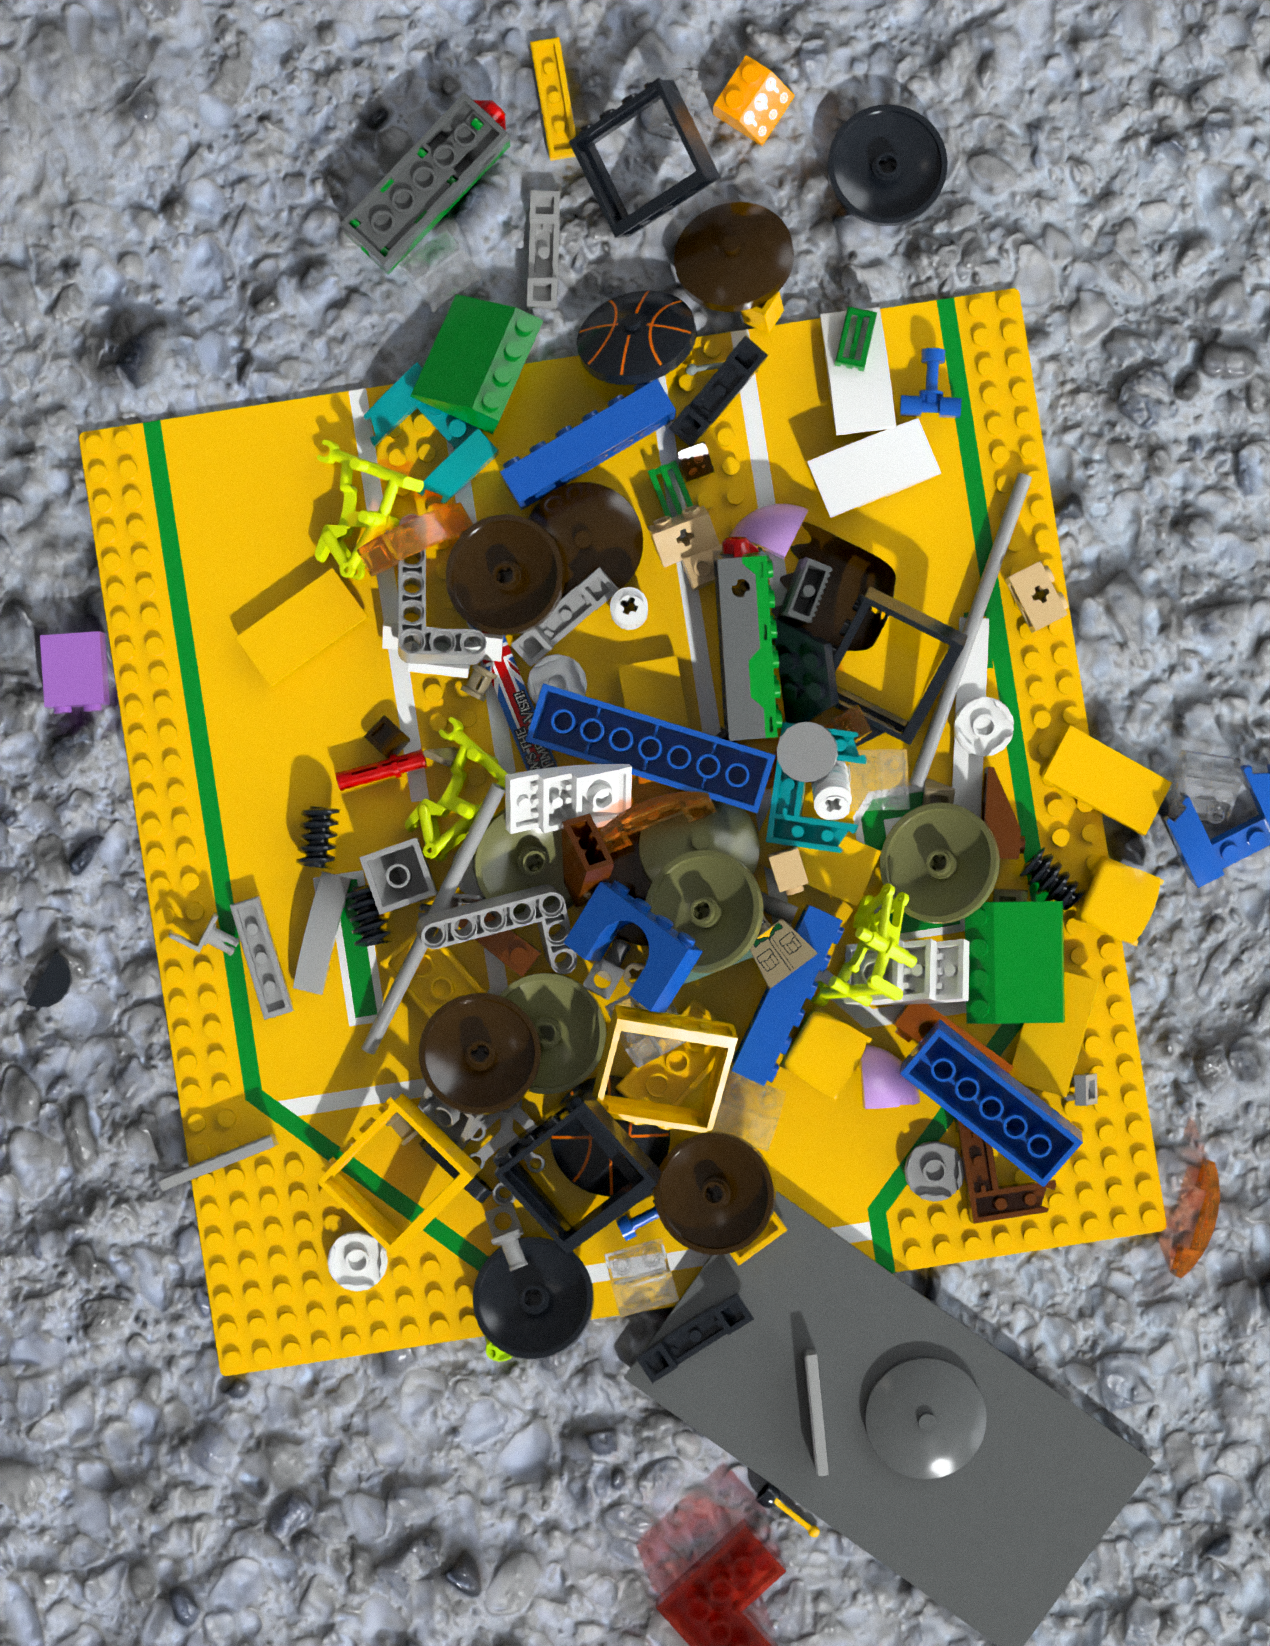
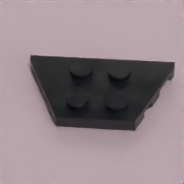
(804, 673)

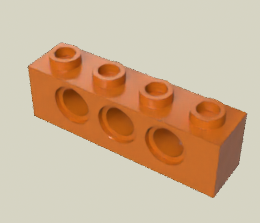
(914, 1014)

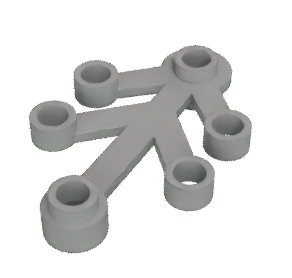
(502, 1138)

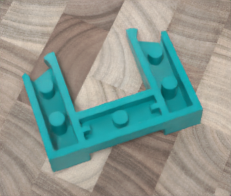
(471, 446)
(785, 819)

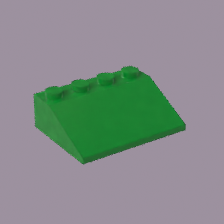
(477, 360)
(1016, 963)

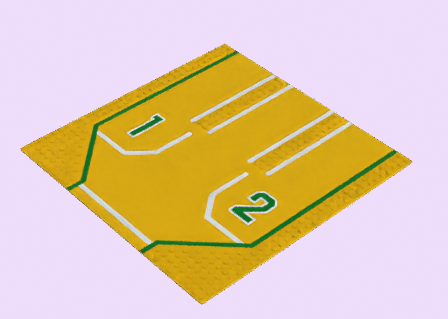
(221, 523)

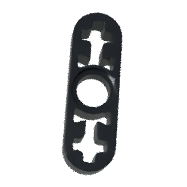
(476, 1187)

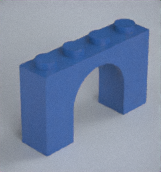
(670, 952)

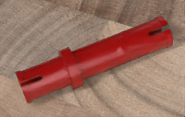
(383, 769)

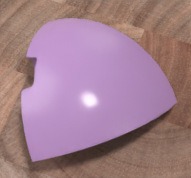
(772, 527)
(882, 1080)

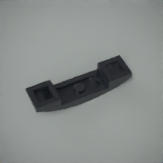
(719, 391)
(694, 1336)

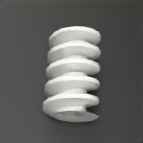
(623, 598)
(833, 793)

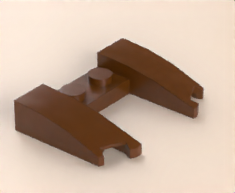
(984, 1197)

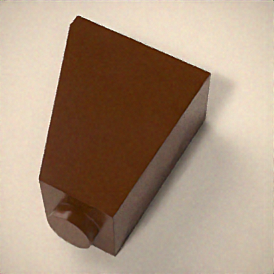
(584, 858)

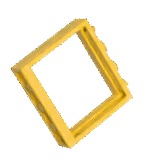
(671, 1027)
(361, 1209)

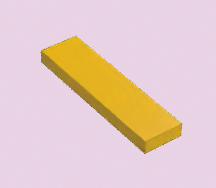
(554, 97)

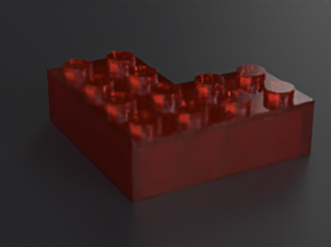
(713, 1594)

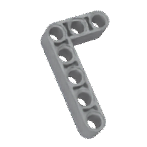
(417, 630)
(504, 921)

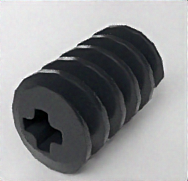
(317, 837)
(1051, 881)
(367, 918)

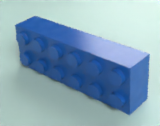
(588, 444)
(783, 1003)
(991, 1103)

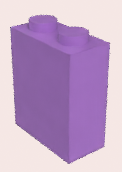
(75, 671)

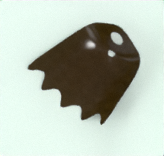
(851, 574)

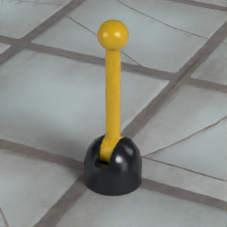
(770, 1497)

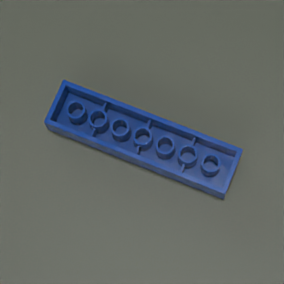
(651, 746)

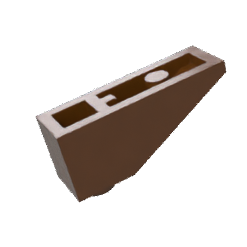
(1000, 817)
(508, 947)

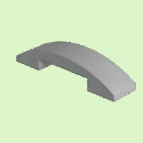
(543, 249)
(570, 612)
(321, 933)

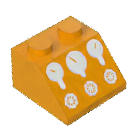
(753, 101)

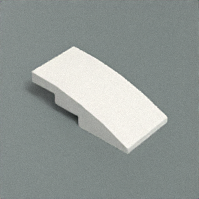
(858, 398)
(874, 467)
(557, 794)
(936, 978)

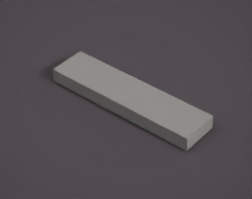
(261, 957)
(218, 1161)
(815, 1412)

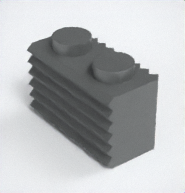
(805, 591)

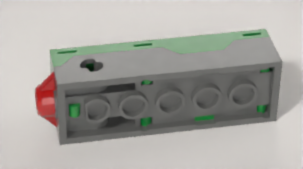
(428, 181)
(746, 640)

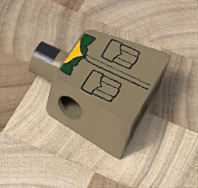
(779, 951)

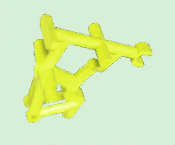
(374, 521)
(428, 811)
(879, 939)

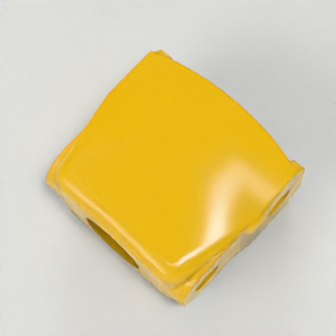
(1118, 900)
(825, 1052)

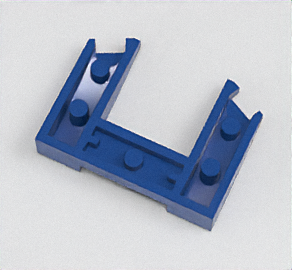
(1208, 857)

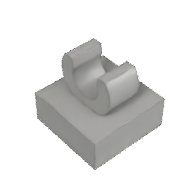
(1085, 1089)

